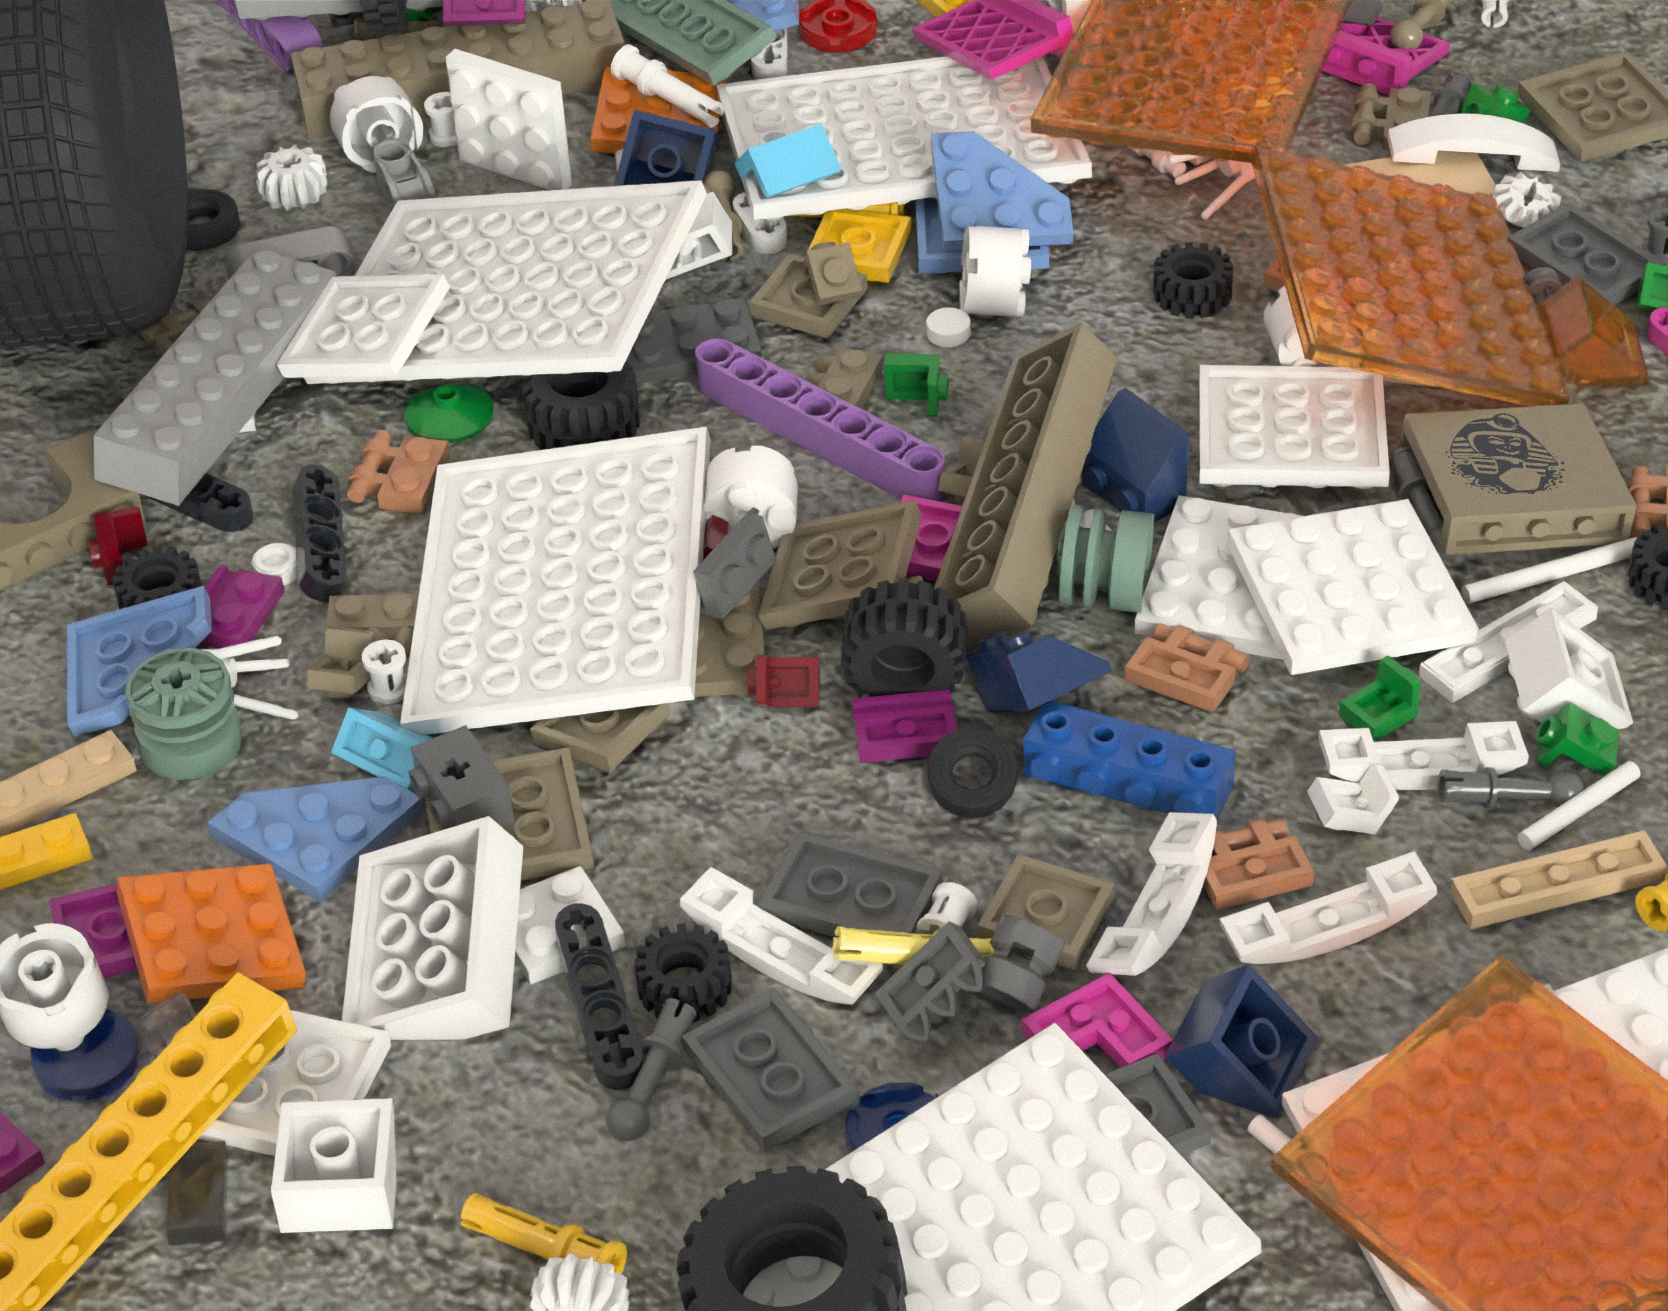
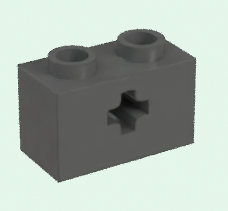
(459, 780)

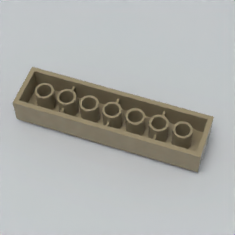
(556, 42)
(1026, 482)

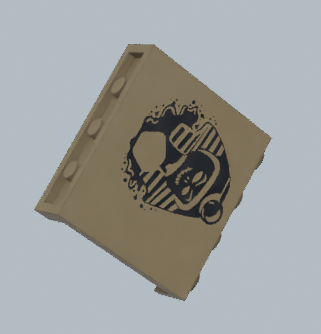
(1520, 478)

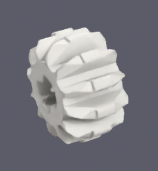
(291, 177)
(579, 1286)

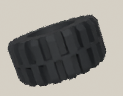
(785, 1219)

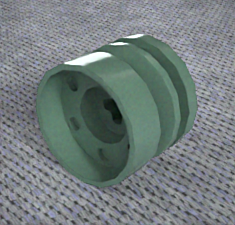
(1105, 558)
(184, 713)

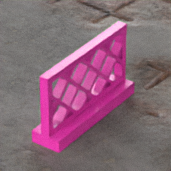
(1003, 33)
(1368, 56)

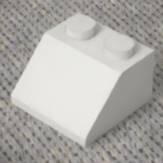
(1564, 665)
(335, 1166)

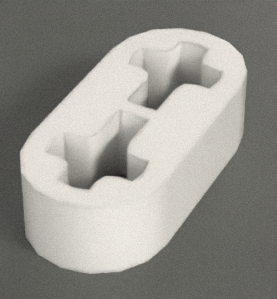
(760, 234)

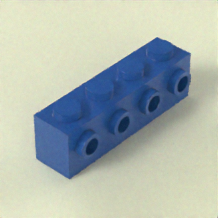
(1116, 761)

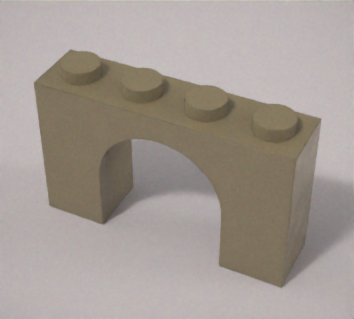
(66, 532)

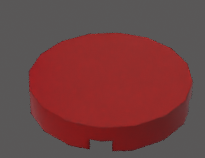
(837, 24)

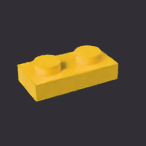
(42, 850)

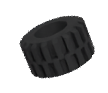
(581, 407)
(903, 639)

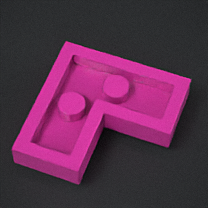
(1103, 1016)

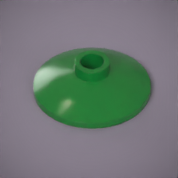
(449, 412)

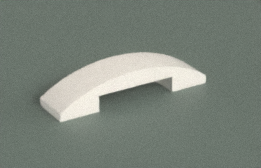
(1476, 133)
(1419, 762)
(1166, 902)
(1333, 921)
(773, 944)

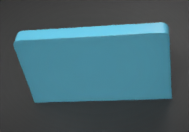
(790, 161)
(378, 745)

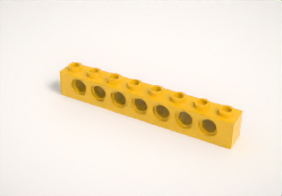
(138, 1140)

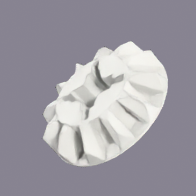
(1510, 198)

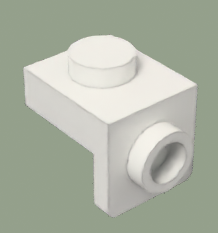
(1355, 805)

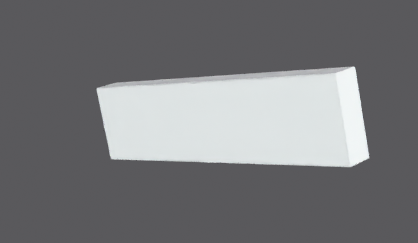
(1470, 666)

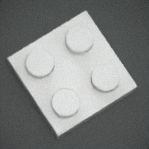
(538, 908)

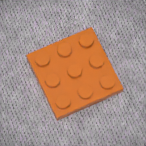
(621, 98)
(205, 927)

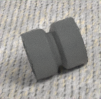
(1010, 980)

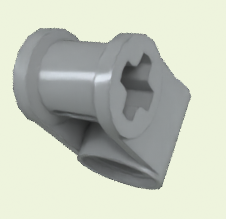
(400, 173)

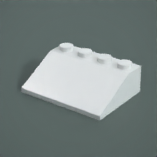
(436, 934)

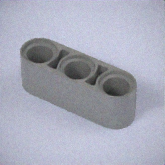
(320, 246)

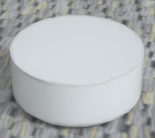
(948, 327)
(276, 561)

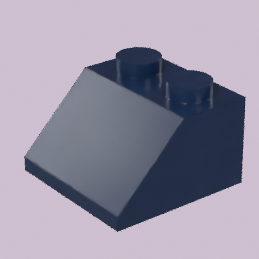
(665, 151)
(1137, 458)
(1030, 670)
(1241, 1042)

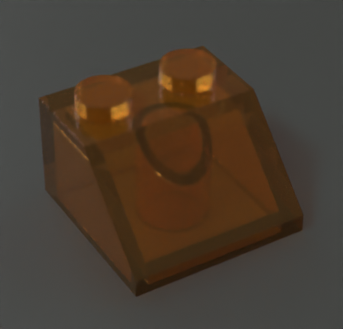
(1592, 338)

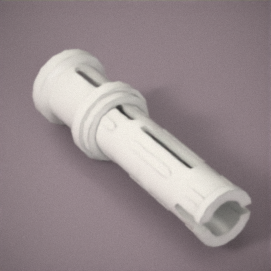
(654, 79)

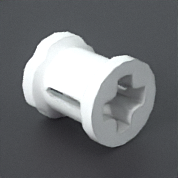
(442, 120)
(392, 670)
(958, 909)

